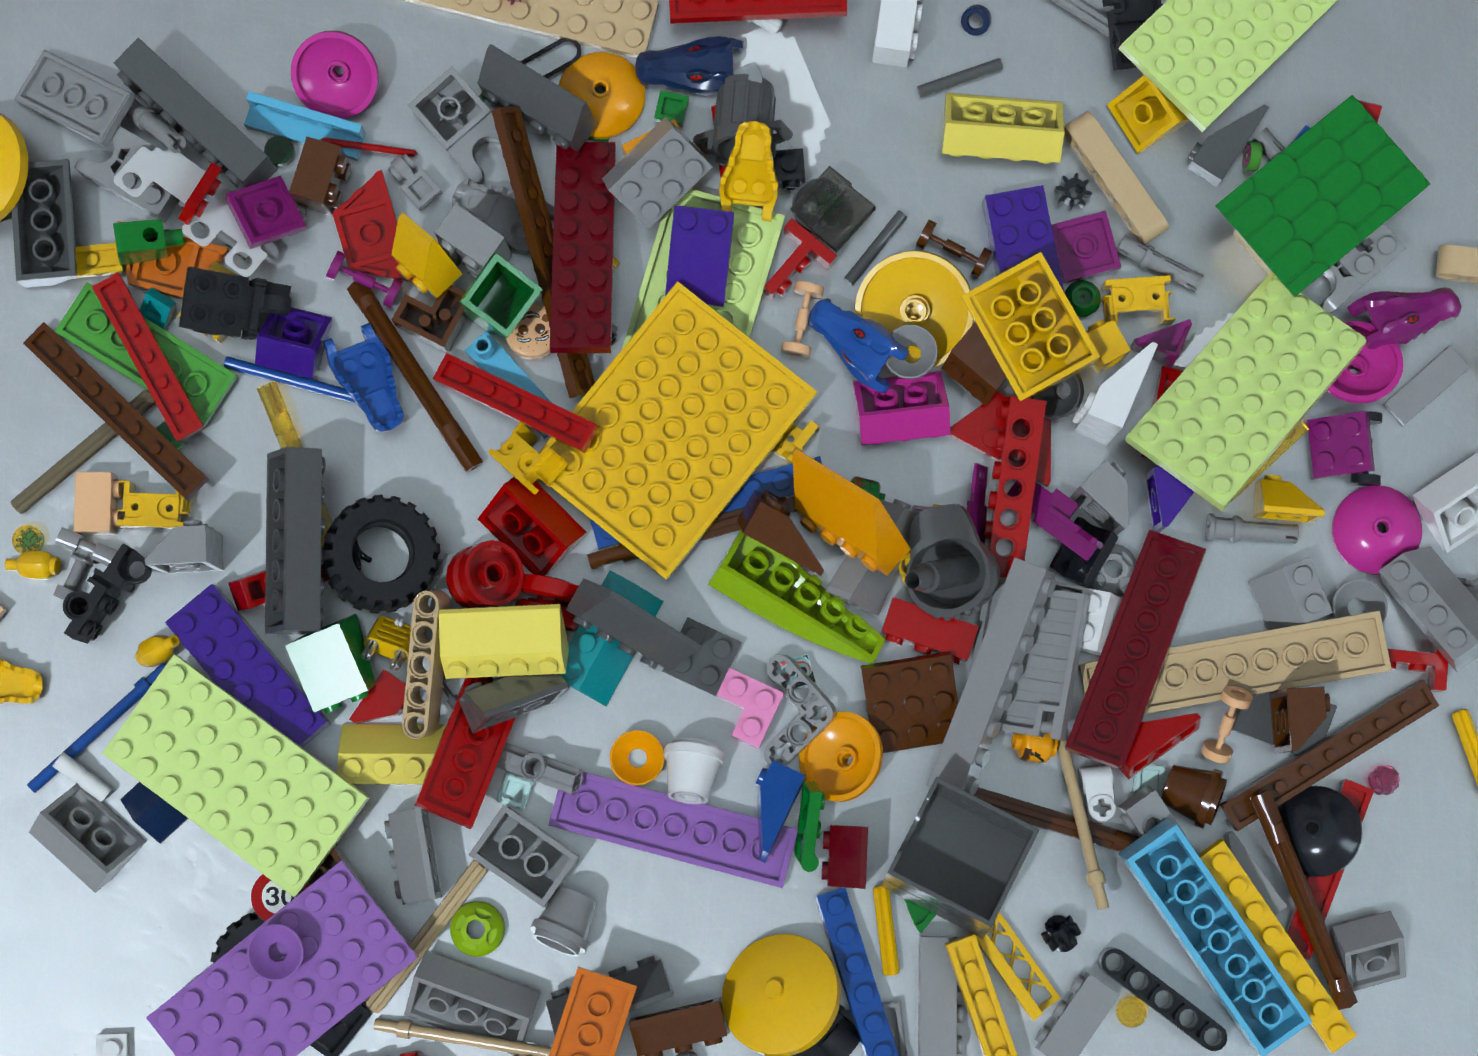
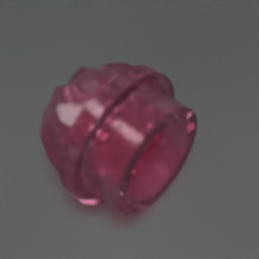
(1384, 780)

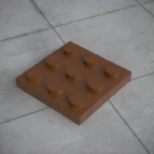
(911, 700)

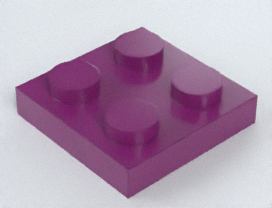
(265, 212)
(1085, 247)
(1341, 445)

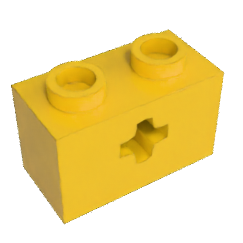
(1108, 343)

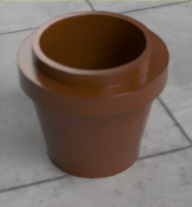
(1194, 793)

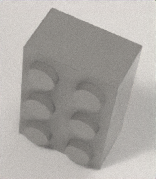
(657, 172)
(470, 240)
(524, 855)

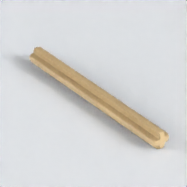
(430, 931)

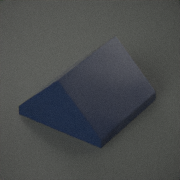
(152, 812)

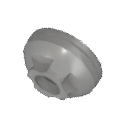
(921, 338)
(1118, 584)
(1363, 590)

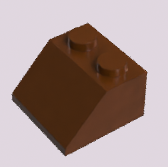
(976, 367)

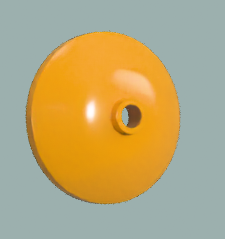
(624, 95)
(828, 755)

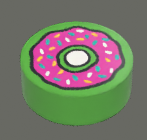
(1252, 156)

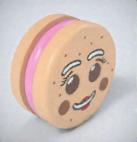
(532, 334)

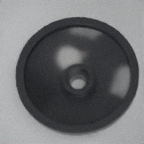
(1338, 831)

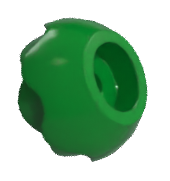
(1092, 297)

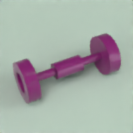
(363, 279)

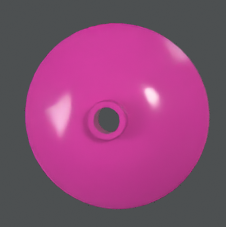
(319, 83)
(1377, 371)
(1357, 533)

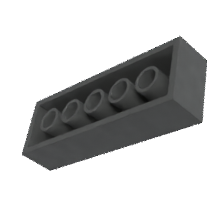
(189, 111)
(294, 541)

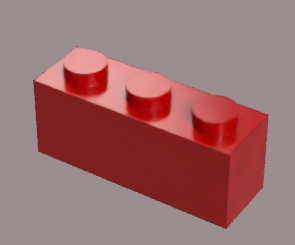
(912, 625)

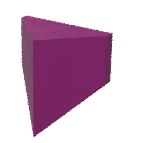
(1169, 341)

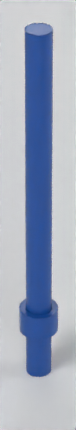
(288, 379)
(99, 727)

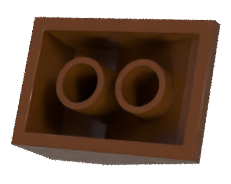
(770, 524)

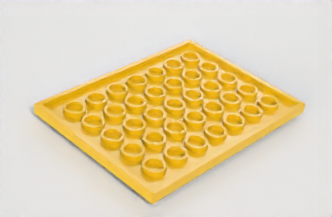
(679, 429)

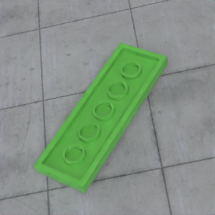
(92, 331)

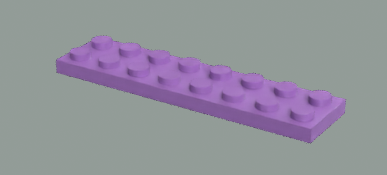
(672, 828)

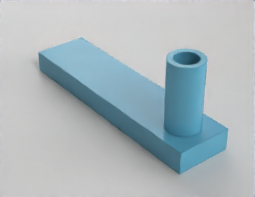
(495, 360)

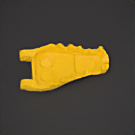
(750, 171)
(19, 684)

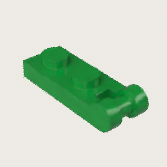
(809, 825)

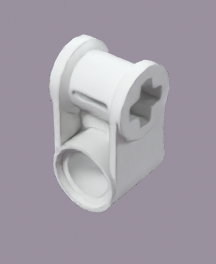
(1096, 787)

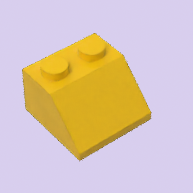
(1146, 114)
(422, 258)

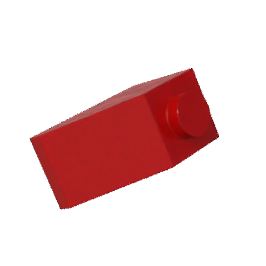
(384, 700)

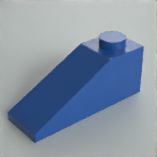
(775, 800)

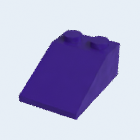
(700, 252)

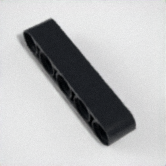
(1176, 1003)

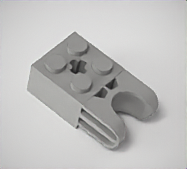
(463, 131)
(154, 200)
(1359, 267)

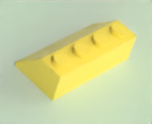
(1003, 128)
(503, 641)
(384, 754)

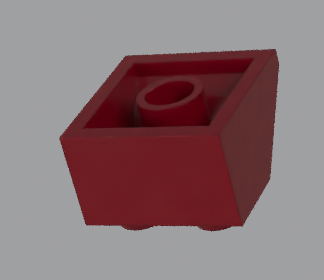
(845, 856)

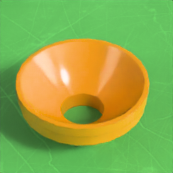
(620, 757)

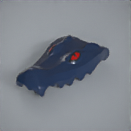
(691, 67)

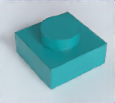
(157, 308)

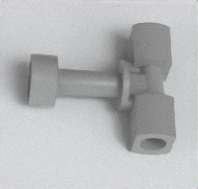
(84, 553)

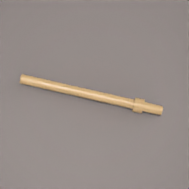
(1095, 876)
(406, 1029)

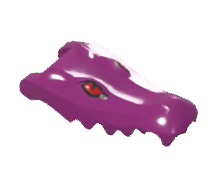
(1404, 315)

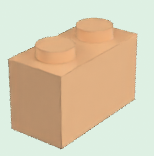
(96, 503)

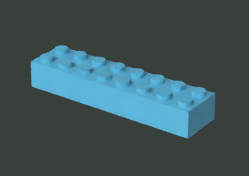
(1215, 937)

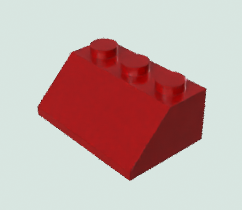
(532, 526)

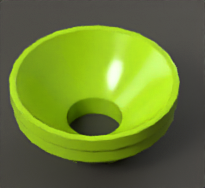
(493, 924)

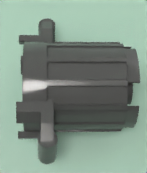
(736, 103)

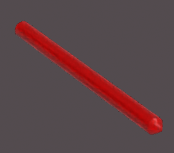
(370, 147)

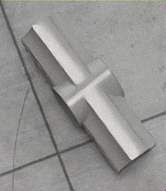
(552, 772)

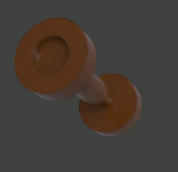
(953, 248)

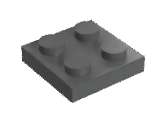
(710, 664)

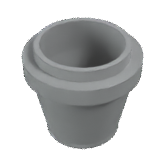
(565, 922)

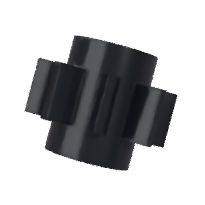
(1065, 194)
(1061, 933)

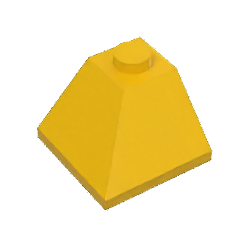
(1283, 501)

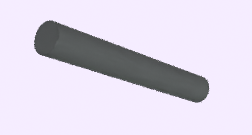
(959, 77)
(876, 246)

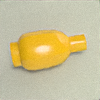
(35, 565)
(156, 650)

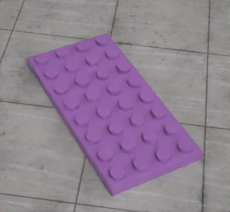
(346, 959)

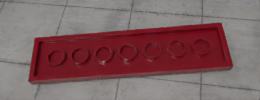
(582, 250)
(1135, 650)

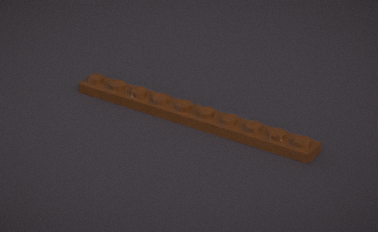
(537, 229)

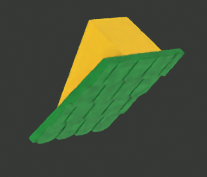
(1321, 196)

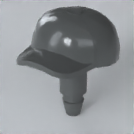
(956, 567)

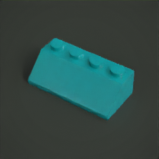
(595, 664)

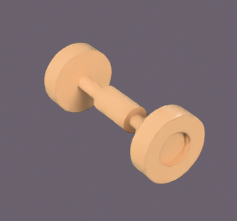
(807, 290)
(1216, 749)

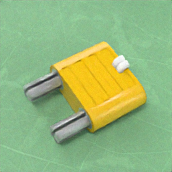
(388, 639)

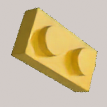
(97, 260)

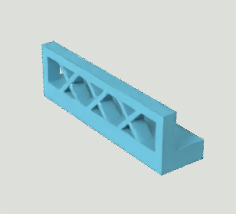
(297, 122)

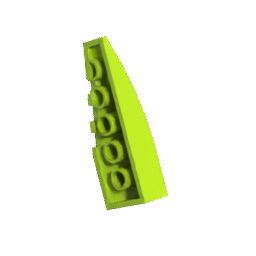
(792, 599)

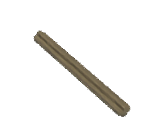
(74, 459)

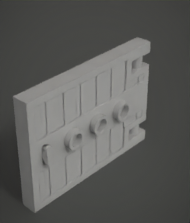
(1048, 667)

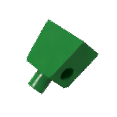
(133, 244)

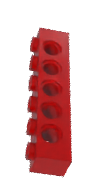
(1033, 413)

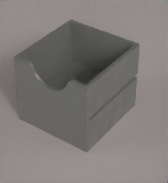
(960, 858)

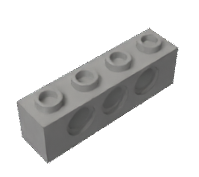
(1142, 807)

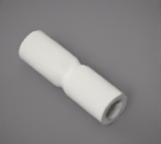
(85, 779)

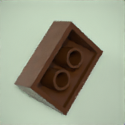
(1296, 716)
(678, 1028)

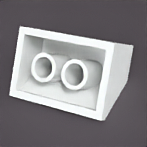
(1451, 505)

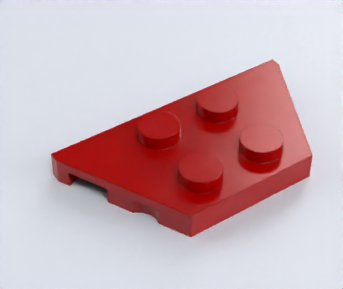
(368, 229)
(981, 431)

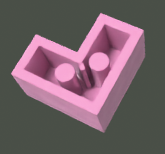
(758, 705)

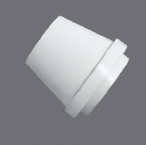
(692, 769)

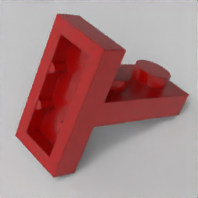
(799, 258)
(1419, 661)

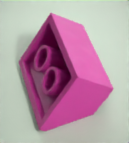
(905, 411)

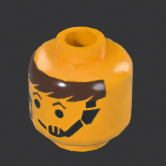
(1034, 748)

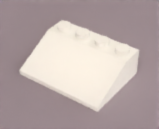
(1106, 409)

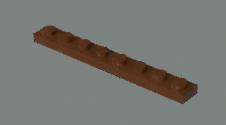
(116, 411)
(1333, 752)

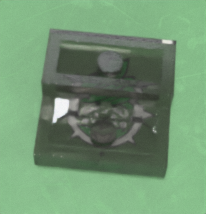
(833, 209)

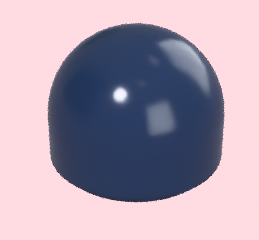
(983, 12)

